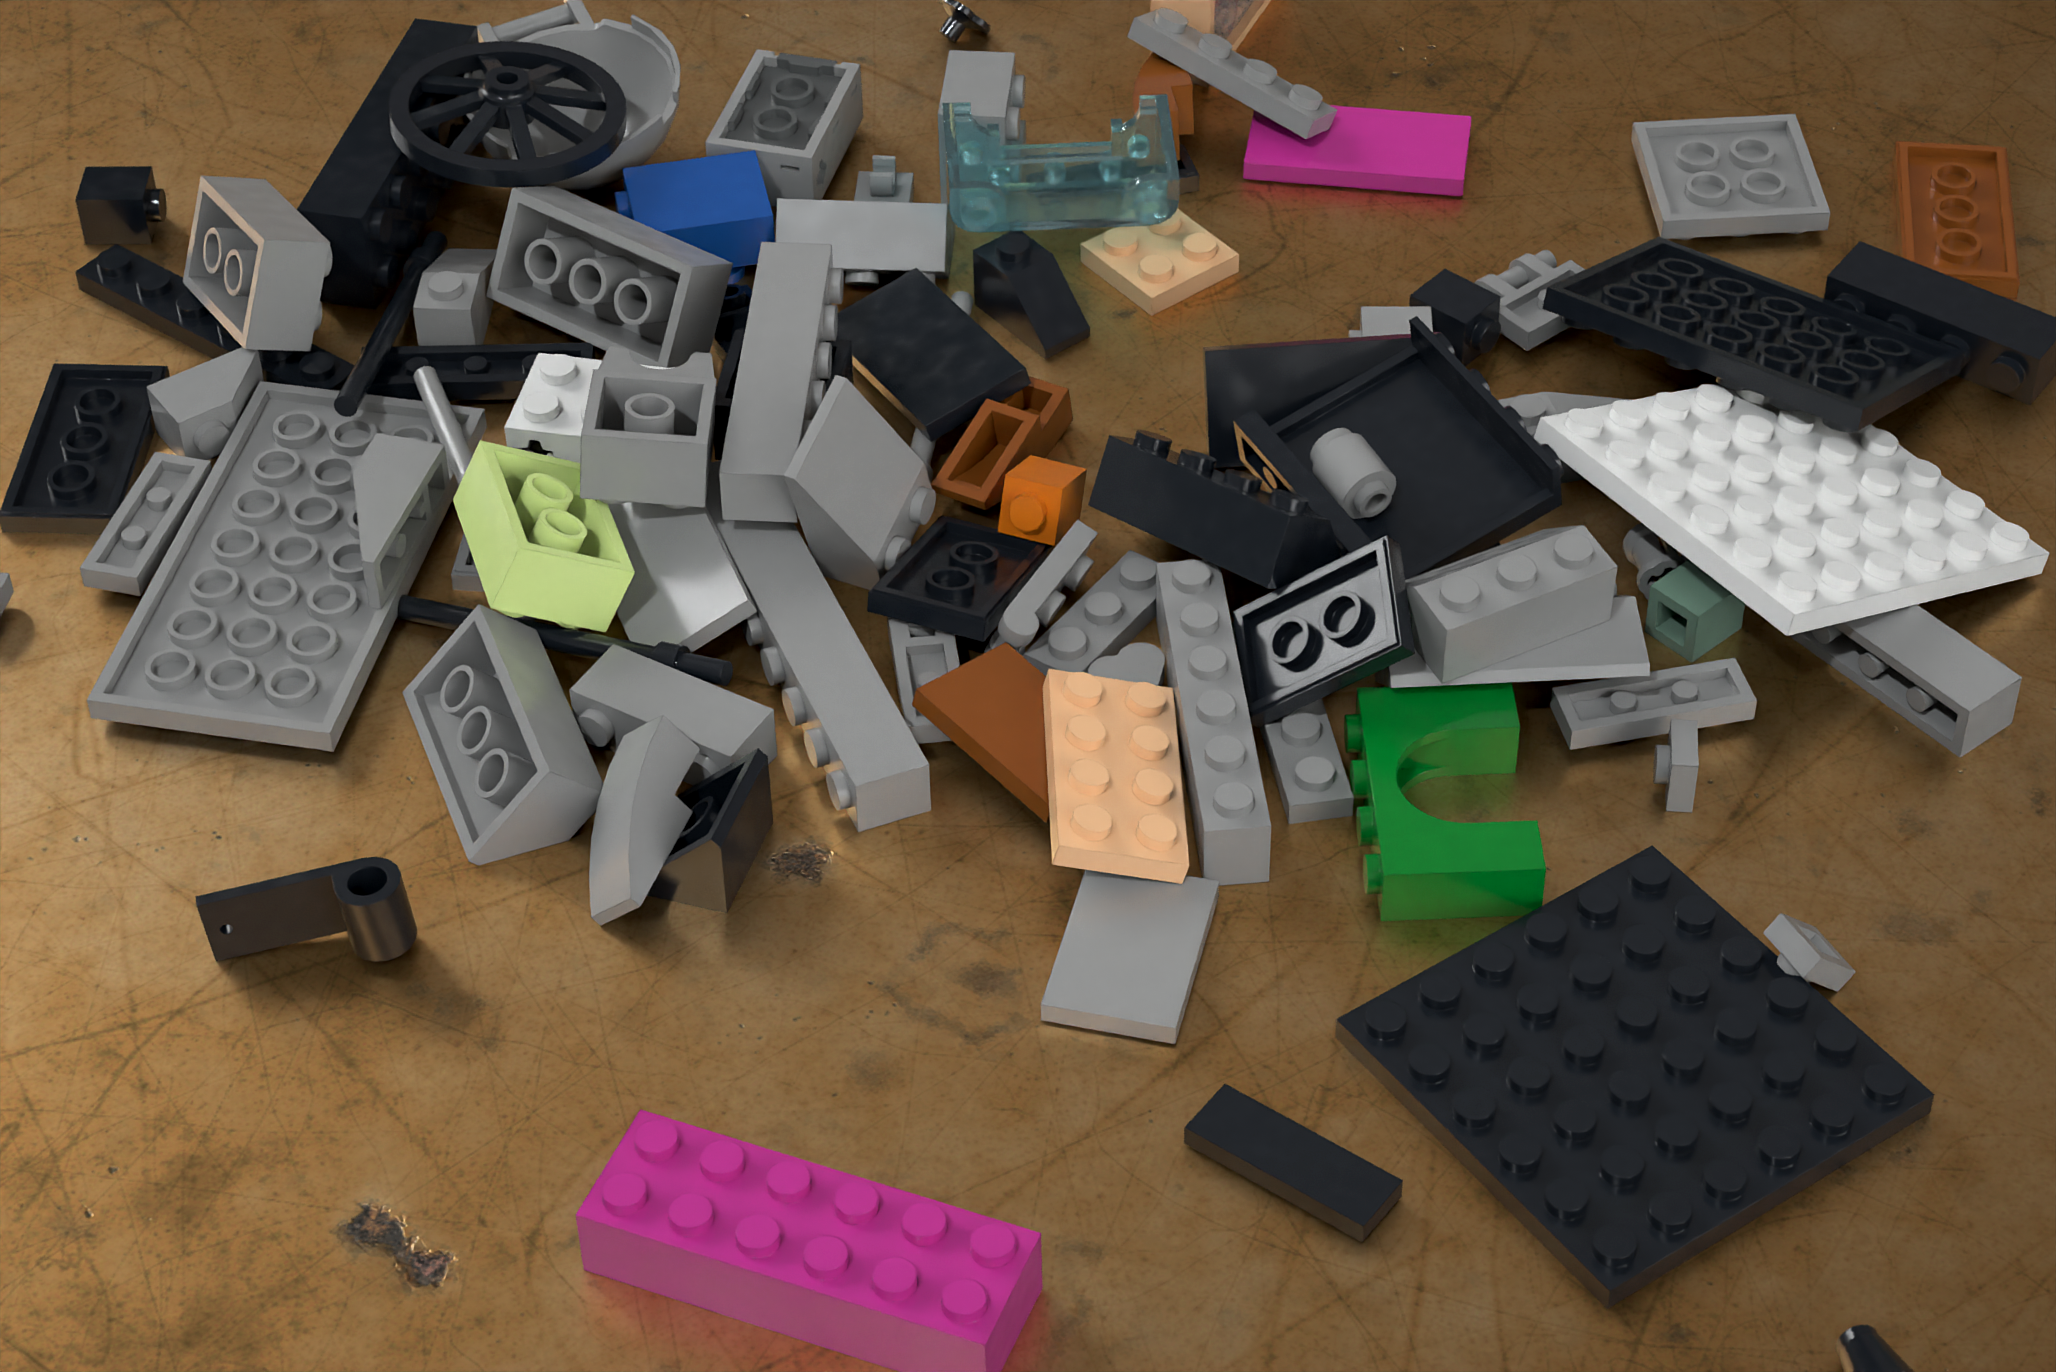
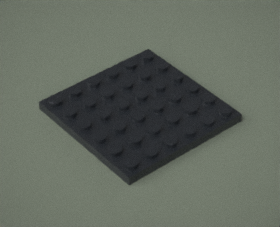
(1632, 1073)

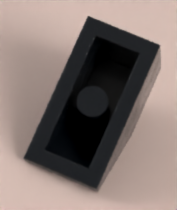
(1027, 293)

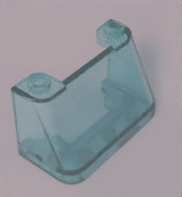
(1061, 184)

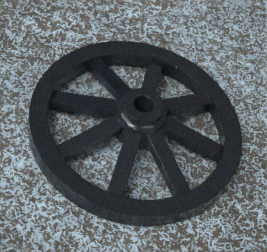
(509, 101)

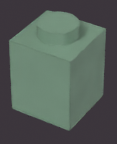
(1691, 611)

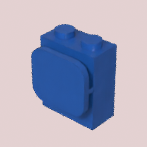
(704, 202)

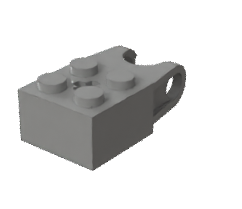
(648, 432)

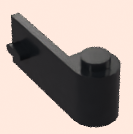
(350, 896)

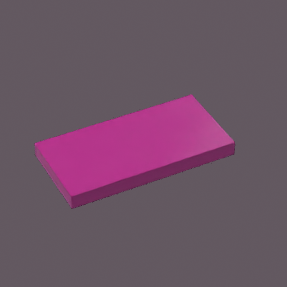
(1365, 151)

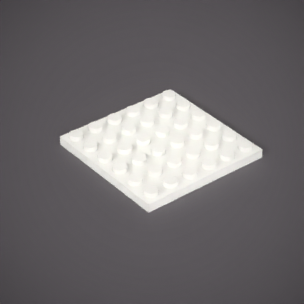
(1788, 510)

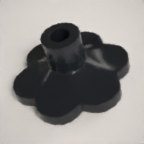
(959, 19)

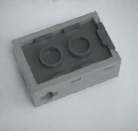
(795, 117)

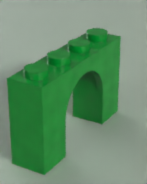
(1422, 862)

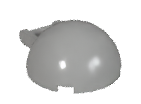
(635, 57)

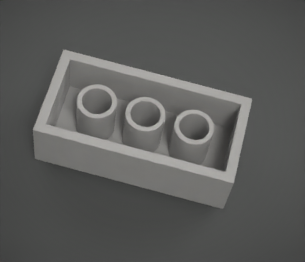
(607, 277)

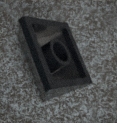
(720, 837)

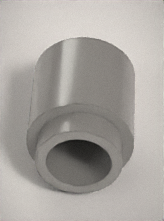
(1352, 473)

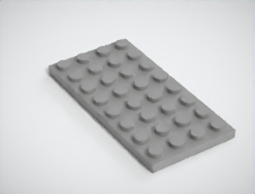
(264, 593)

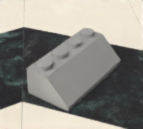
(1601, 651)
(502, 739)

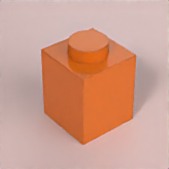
(1041, 500)

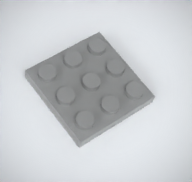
(1729, 176)

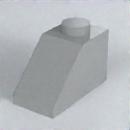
(203, 404)

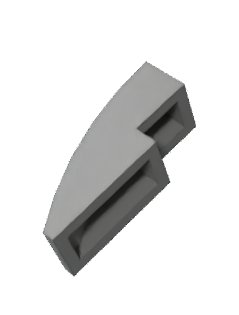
(637, 817)

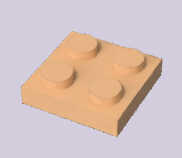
(1160, 261)

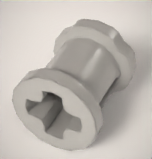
(1651, 558)

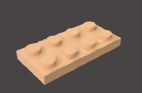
(1114, 777)

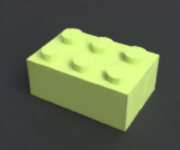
(538, 541)

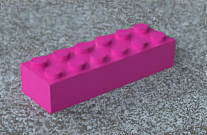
(809, 1250)

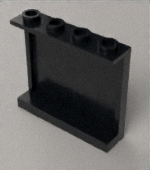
(1456, 454)

